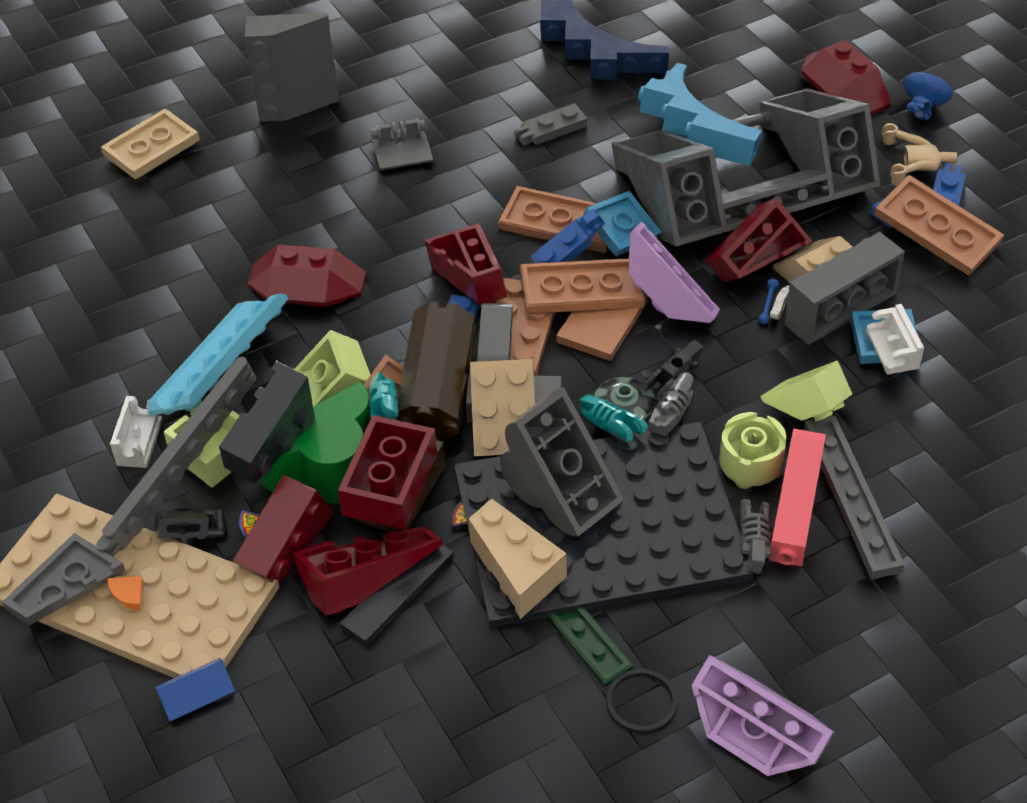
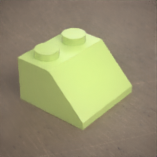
(333, 366)
(811, 393)

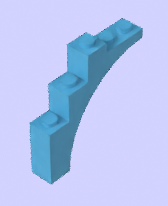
(696, 122)

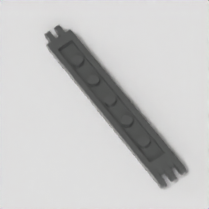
(176, 458)

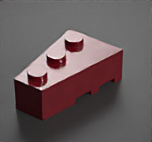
(468, 263)
(285, 526)

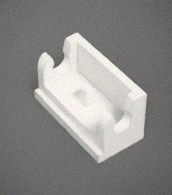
(895, 340)
(134, 435)

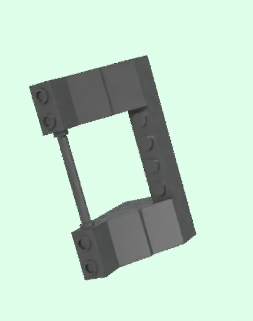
(680, 180)

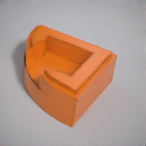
(127, 591)

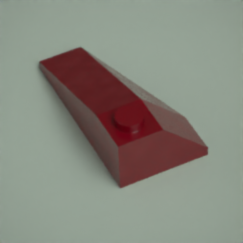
(352, 572)

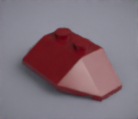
(847, 74)
(307, 276)

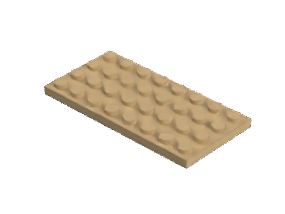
(191, 601)

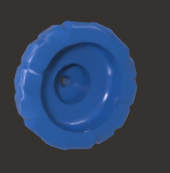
(926, 92)

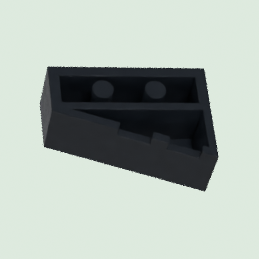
(270, 426)

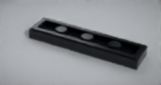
(384, 605)

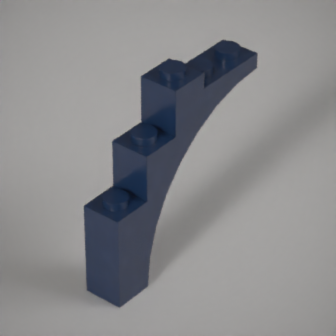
(586, 42)

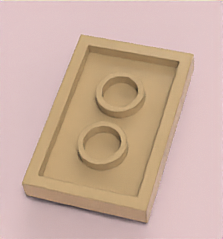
(150, 143)
(499, 396)

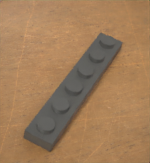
(856, 501)

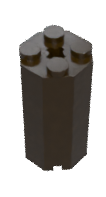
(437, 368)

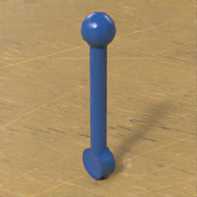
(772, 285)

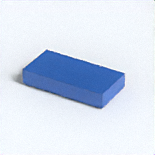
(195, 689)

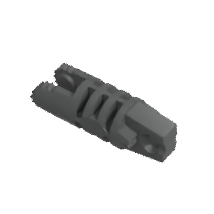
(672, 405)
(755, 534)

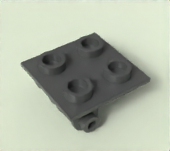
(401, 146)

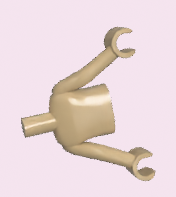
(917, 157)

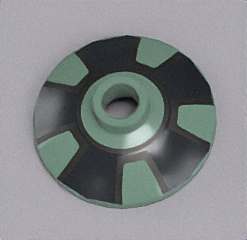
(628, 395)

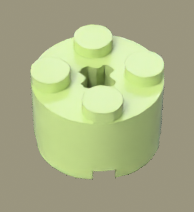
(752, 449)

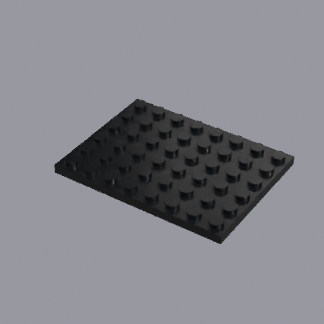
(657, 543)

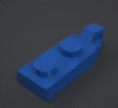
(570, 240)

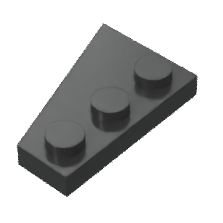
(61, 579)

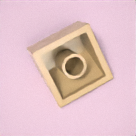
(810, 256)

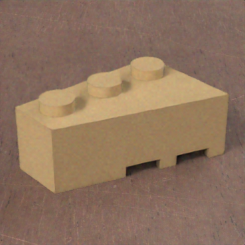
(517, 556)

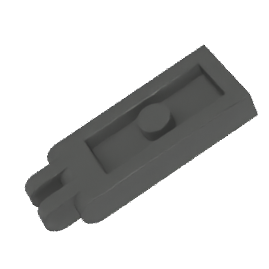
(551, 125)

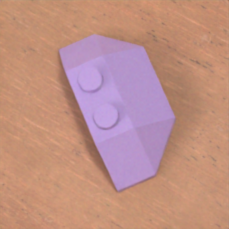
(666, 280)
(756, 720)

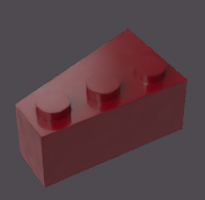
(758, 241)

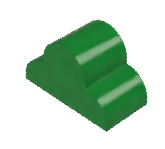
(326, 449)

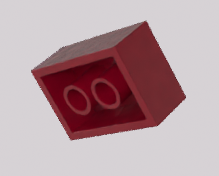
(388, 472)

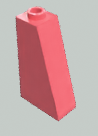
(797, 497)

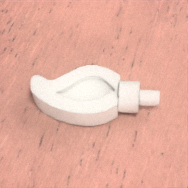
(780, 303)

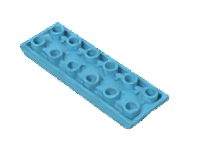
(215, 355)

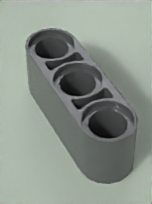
(495, 332)

